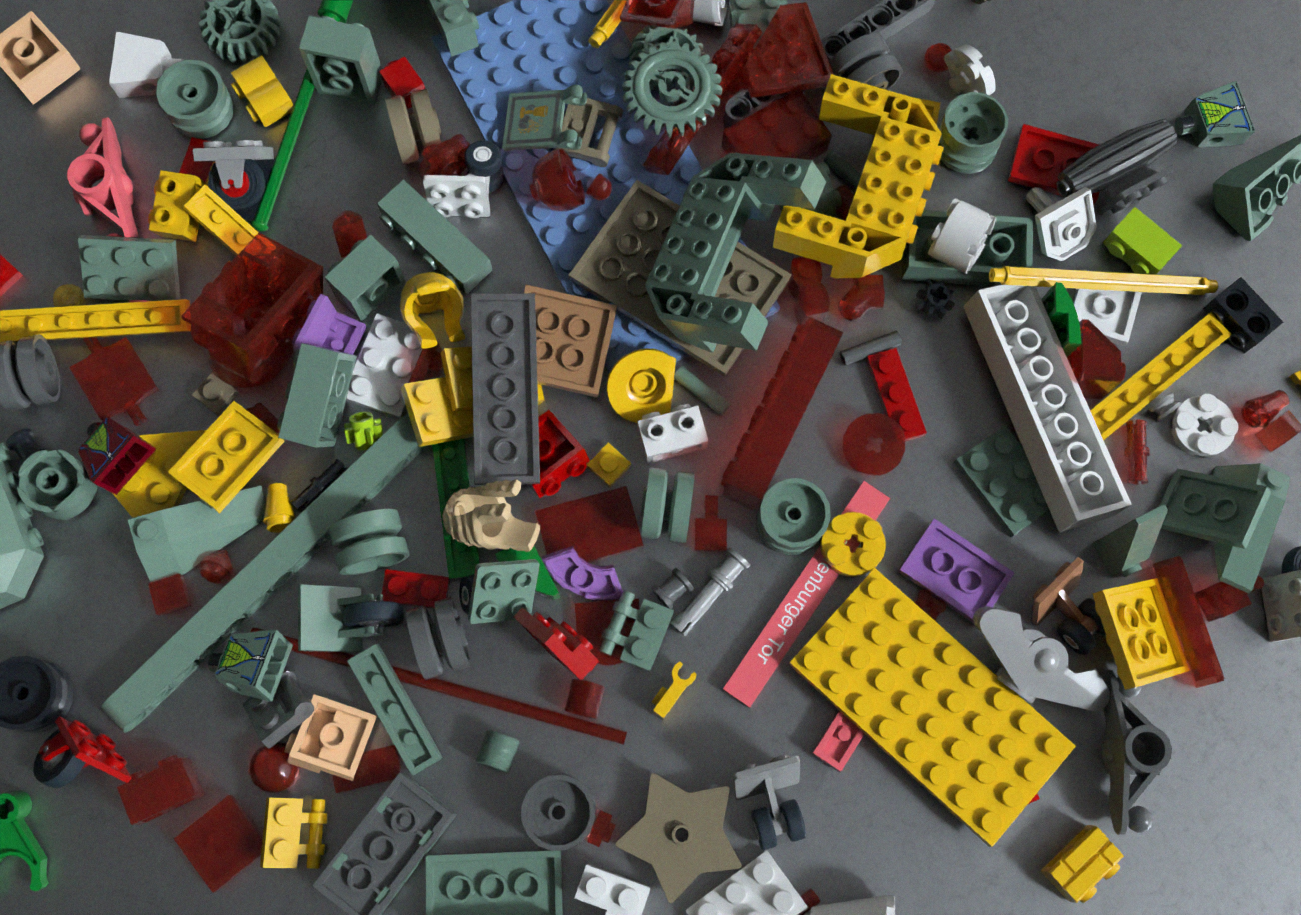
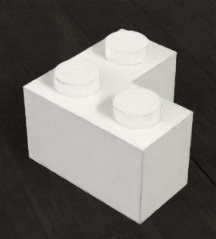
(612, 892)

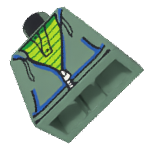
(1217, 118)
(252, 663)

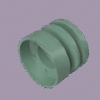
(972, 132)

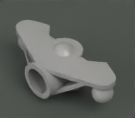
(1036, 663)

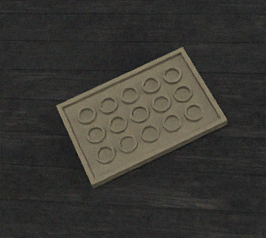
(626, 251)

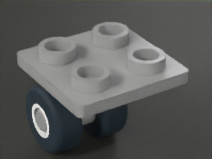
(756, 780)

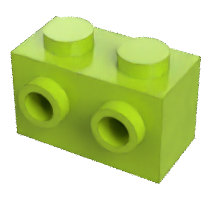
(1141, 243)

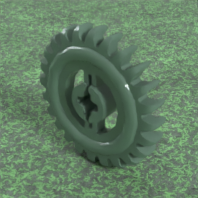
(672, 88)

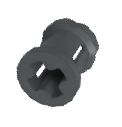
(672, 588)

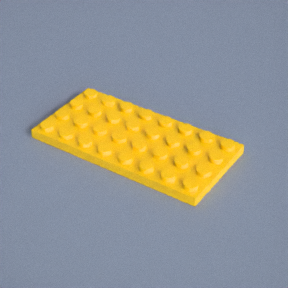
(932, 707)

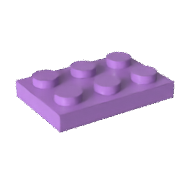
(955, 570)

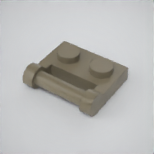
(583, 121)

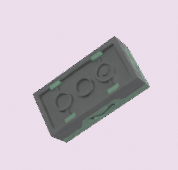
(385, 848)

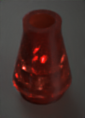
(1263, 409)

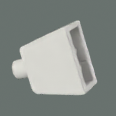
(138, 65)

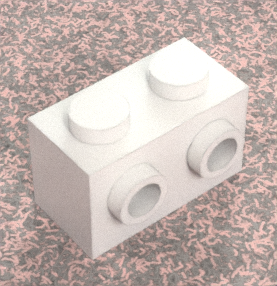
(672, 433)

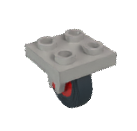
(235, 173)

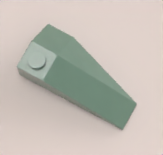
(1255, 188)

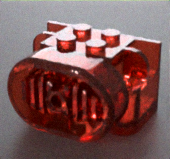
(254, 311)

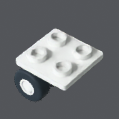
(468, 193)

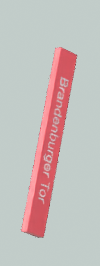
(796, 609)

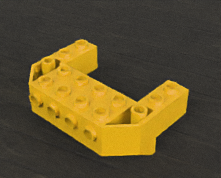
(888, 188)

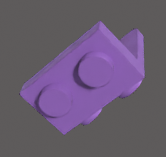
(329, 328)

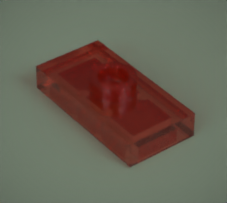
(374, 768)

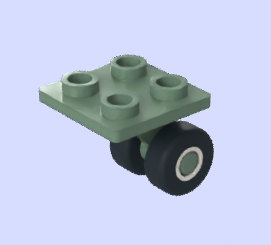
(499, 590)

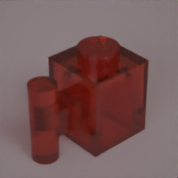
(1223, 599)

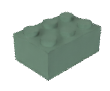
(341, 59)
(316, 396)

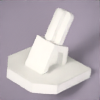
(1063, 225)

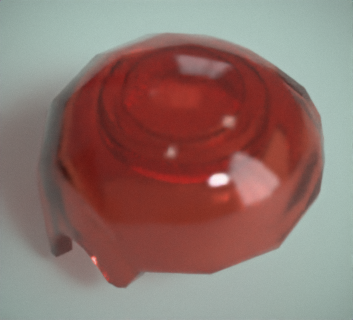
(271, 770)

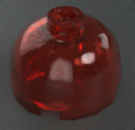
(556, 183)

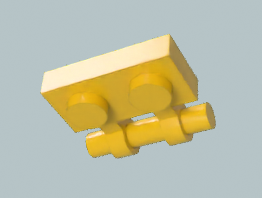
(282, 833)

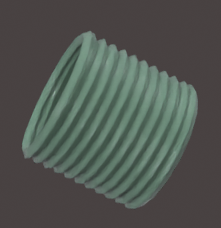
(497, 751)

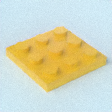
(1140, 633)

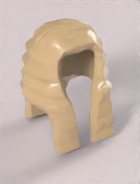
(484, 518)

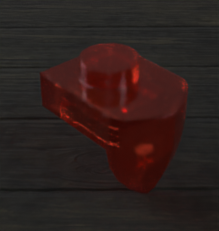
(348, 230)

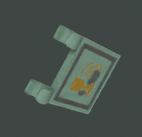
(537, 117)

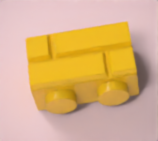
(1083, 864)

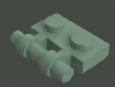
(646, 634)

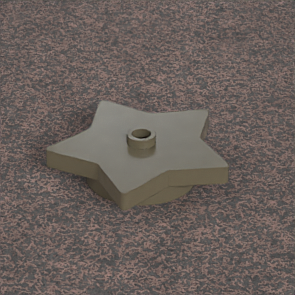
(655, 840)

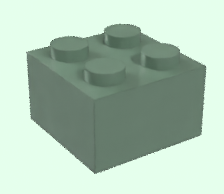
(365, 277)

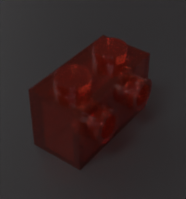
(160, 790)

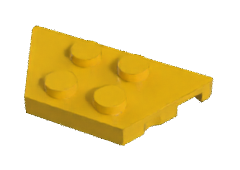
(151, 485)

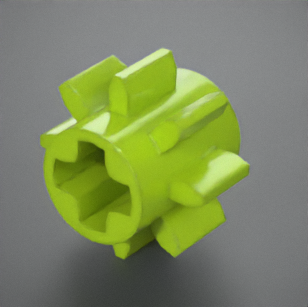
(363, 430)

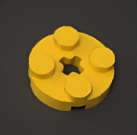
(838, 554)

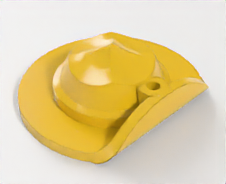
(642, 384)

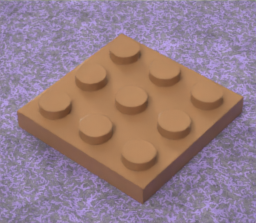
(571, 340)

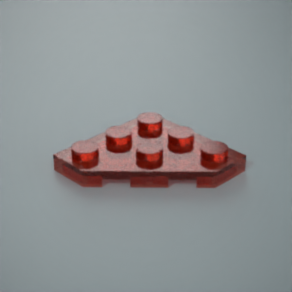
(788, 55)

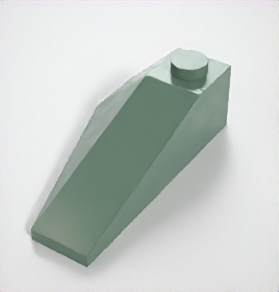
(182, 535)
(1130, 543)
(1238, 565)

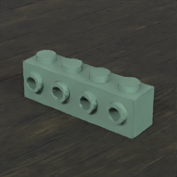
(455, 24)
(434, 237)

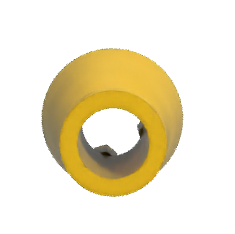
(278, 508)

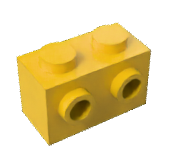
(168, 216)

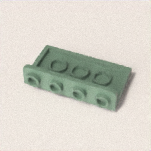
(495, 883)

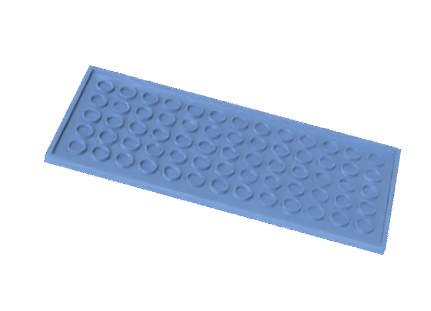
(548, 49)

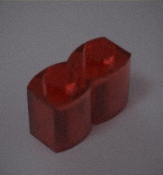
(807, 290)

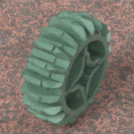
(241, 34)
(654, 36)

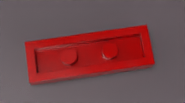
(896, 392)

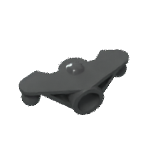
(1119, 758)

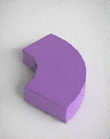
(581, 577)

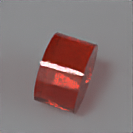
(1279, 431)

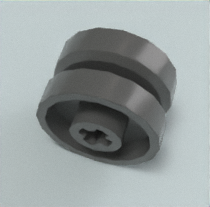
(868, 62)
(28, 373)
(433, 640)
(553, 832)

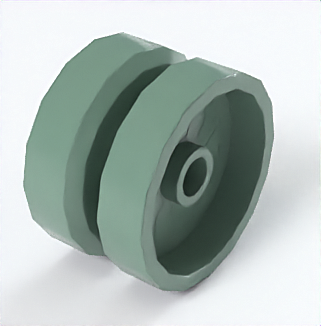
(195, 99)
(668, 505)
(809, 509)
(368, 541)

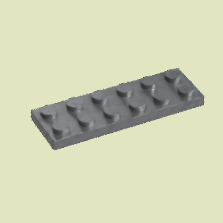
(505, 388)

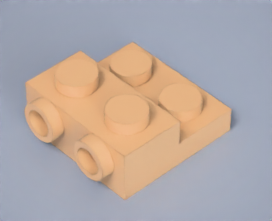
(331, 739)

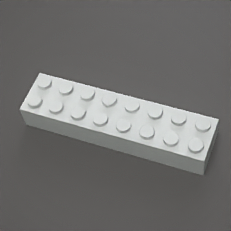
(1046, 406)

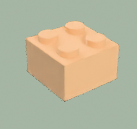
(34, 58)

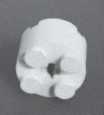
(962, 236)

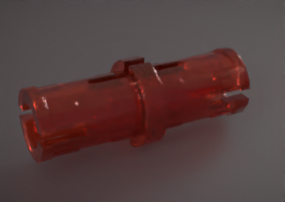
(1137, 452)

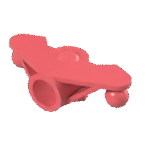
(103, 162)

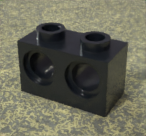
(1248, 309)

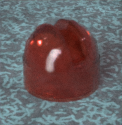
(600, 188)

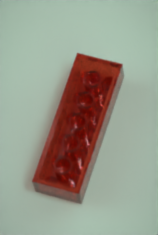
(783, 409)

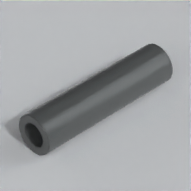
(870, 347)

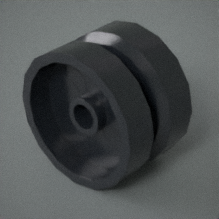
(33, 694)

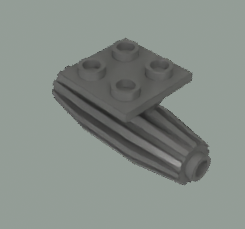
(1122, 166)

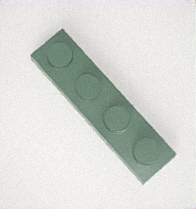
(395, 709)

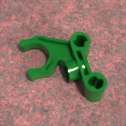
(18, 839)

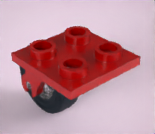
(73, 749)

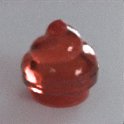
(216, 567)

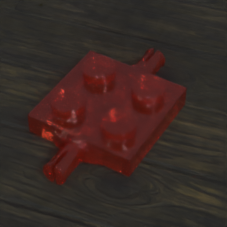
(114, 379)

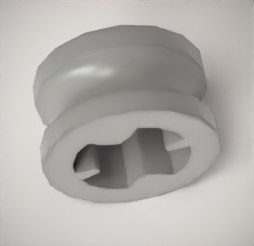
(1165, 406)

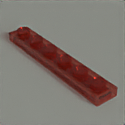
(728, 60)

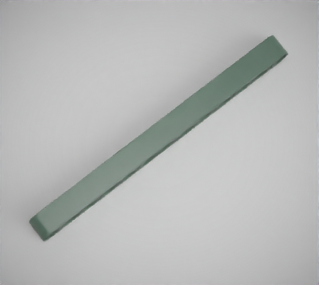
(261, 577)

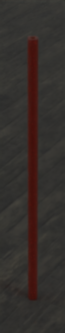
(480, 697)

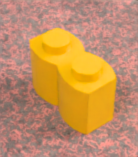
(262, 91)

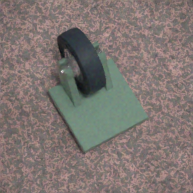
(340, 617)

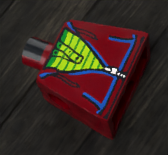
(113, 454)

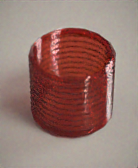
(584, 698)

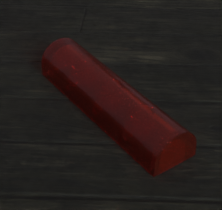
(1188, 622)

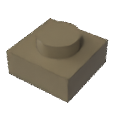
(215, 394)

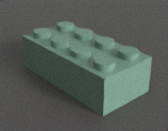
(1006, 246)

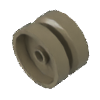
(413, 126)

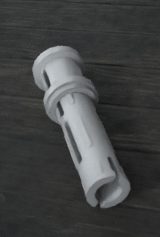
(719, 580)

